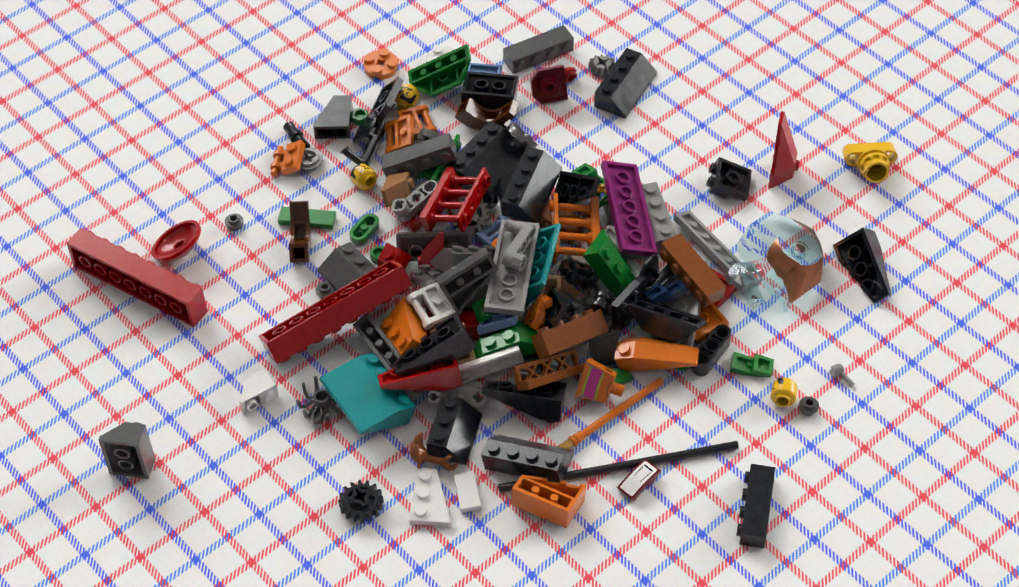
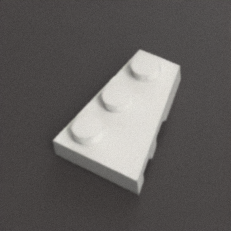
(428, 500)

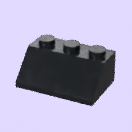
(490, 89)
(454, 430)

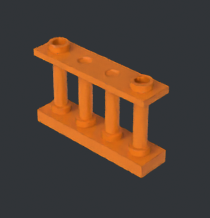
(591, 223)

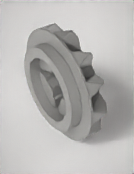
(601, 70)
(311, 154)

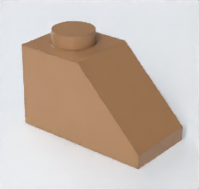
(397, 187)

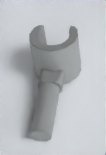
(837, 370)

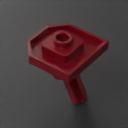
(549, 84)

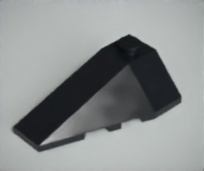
(575, 187)
(864, 260)
(562, 304)
(445, 344)
(540, 402)

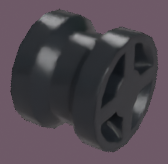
(601, 301)

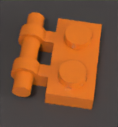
(291, 158)
(536, 314)

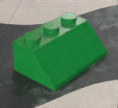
(609, 264)

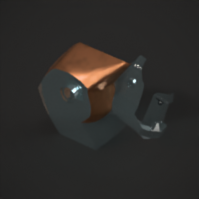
(782, 255)

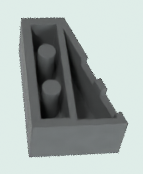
(466, 278)

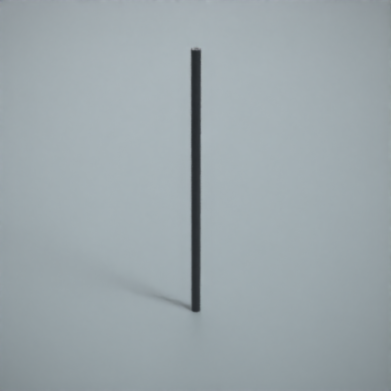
(633, 463)

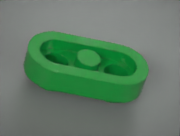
(361, 231)

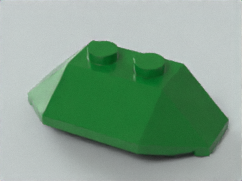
(442, 72)
(506, 338)

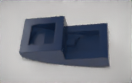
(662, 294)

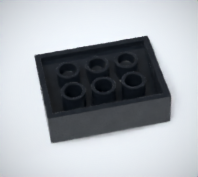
(489, 149)

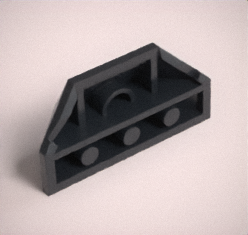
(664, 320)

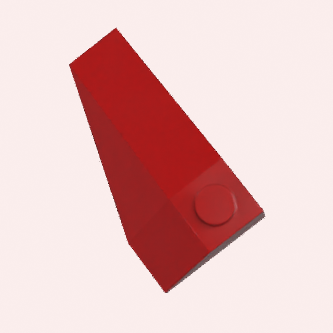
(784, 154)
(437, 377)

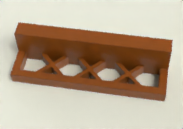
(553, 375)

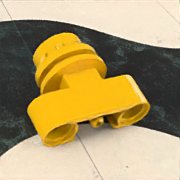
(871, 159)

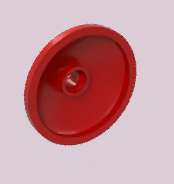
(176, 241)

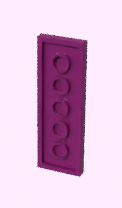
(628, 208)

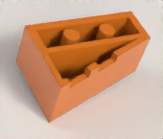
(403, 327)
(548, 499)

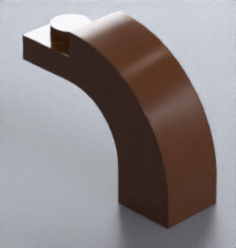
(477, 117)
(300, 232)

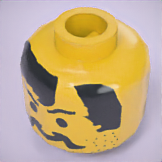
(408, 97)
(363, 176)
(784, 392)

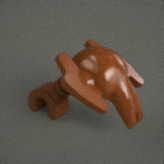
(420, 455)

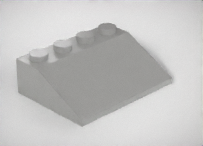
(658, 214)

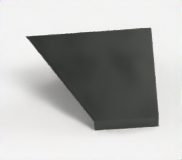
(604, 347)

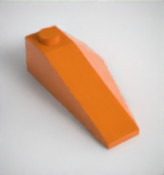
(653, 354)

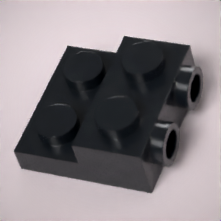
(729, 179)

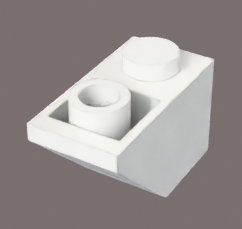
(257, 391)

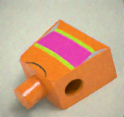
(598, 382)

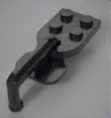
(375, 119)
(647, 278)

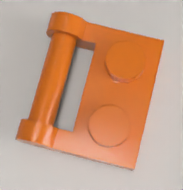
(415, 111)
(403, 133)

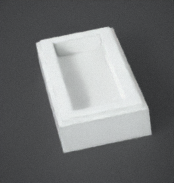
(467, 492)

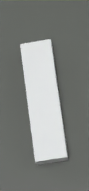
(491, 363)

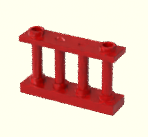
(446, 189)

